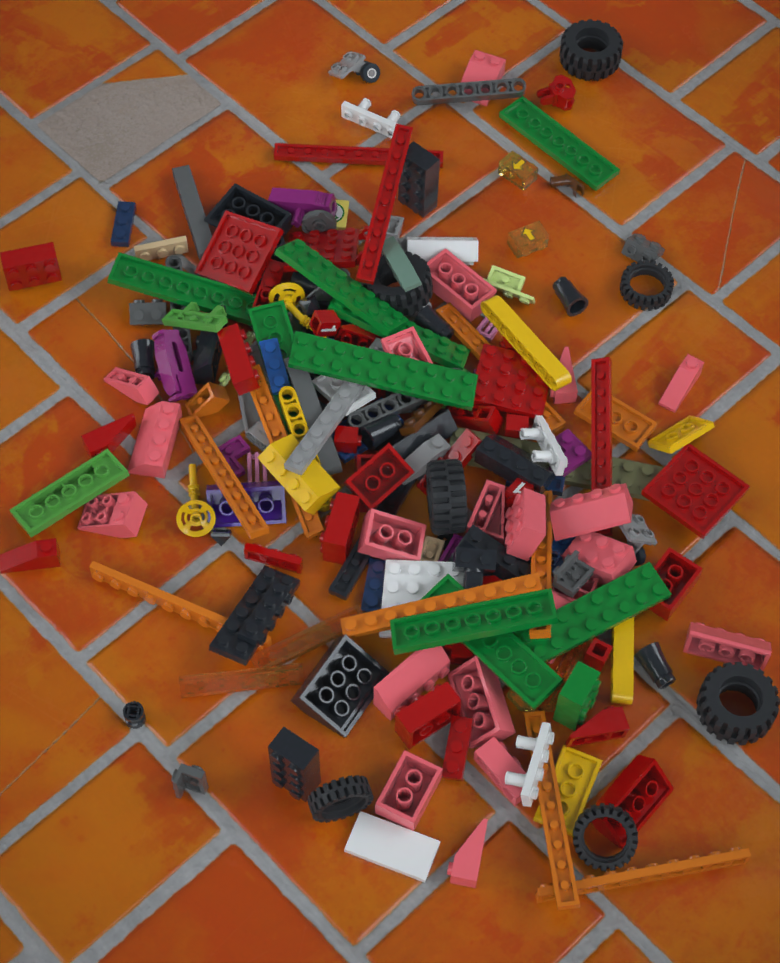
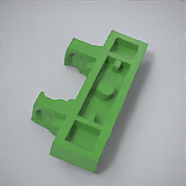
(192, 318)

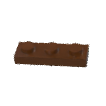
(420, 417)

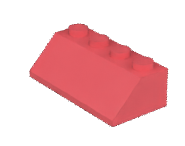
(459, 284)
(156, 440)
(591, 511)
(726, 646)
(410, 680)
(482, 701)

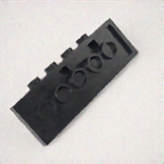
(255, 615)

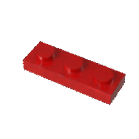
(273, 557)
(457, 748)

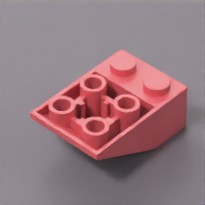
(114, 514)

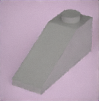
(426, 452)

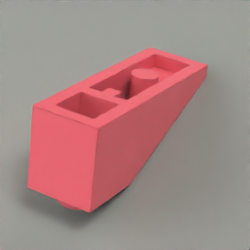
(681, 383)
(132, 384)
(568, 393)
(467, 859)

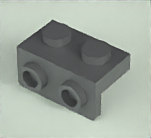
(640, 248)
(147, 313)
(571, 574)
(189, 777)

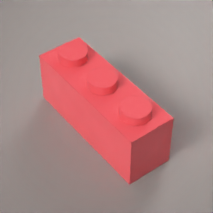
(495, 763)

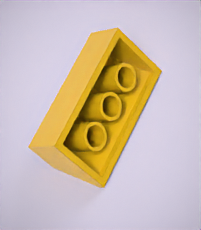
(311, 488)

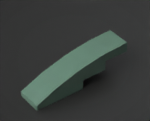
(400, 265)

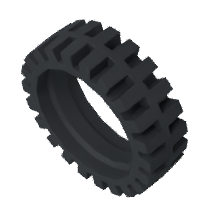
(646, 269)
(340, 798)
(591, 858)

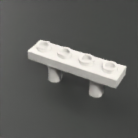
(363, 117)
(550, 449)
(535, 771)

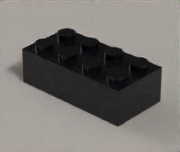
(419, 180)
(294, 764)

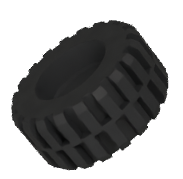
(591, 64)
(396, 297)
(446, 496)
(744, 680)

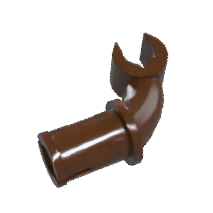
(566, 180)

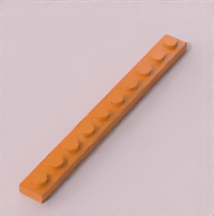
(474, 341)
(276, 430)
(224, 477)
(542, 563)
(157, 596)
(379, 620)
(554, 824)
(651, 873)

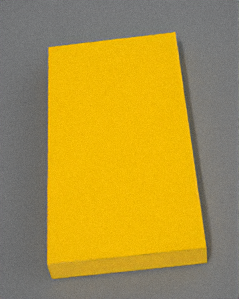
(575, 780)

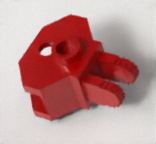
(558, 94)

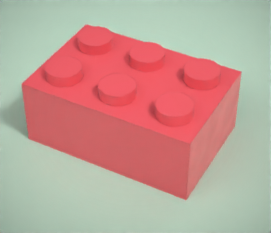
(525, 524)
(391, 537)
(606, 555)
(408, 790)

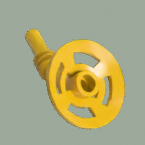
(289, 299)
(195, 512)

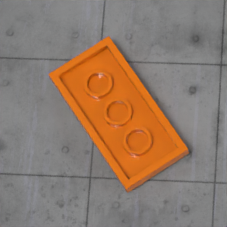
(628, 424)

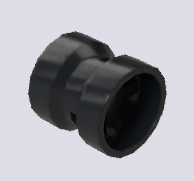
(136, 719)

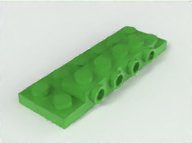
(69, 492)

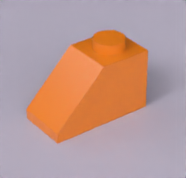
(208, 400)

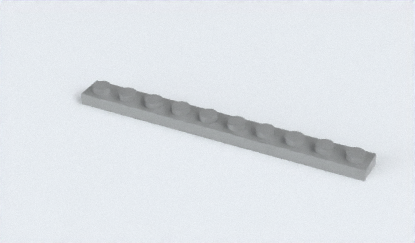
(326, 423)

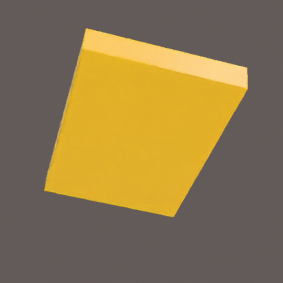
(680, 434)

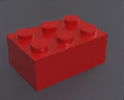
(30, 266)
(379, 477)
(340, 527)
(679, 577)
(427, 714)

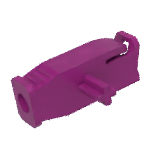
(301, 202)
(173, 365)

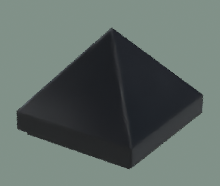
(308, 305)
(221, 536)

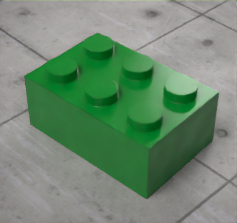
(577, 696)

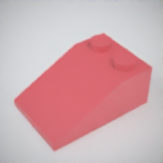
(483, 68)
(406, 344)

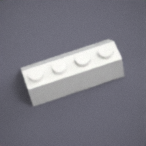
(428, 247)

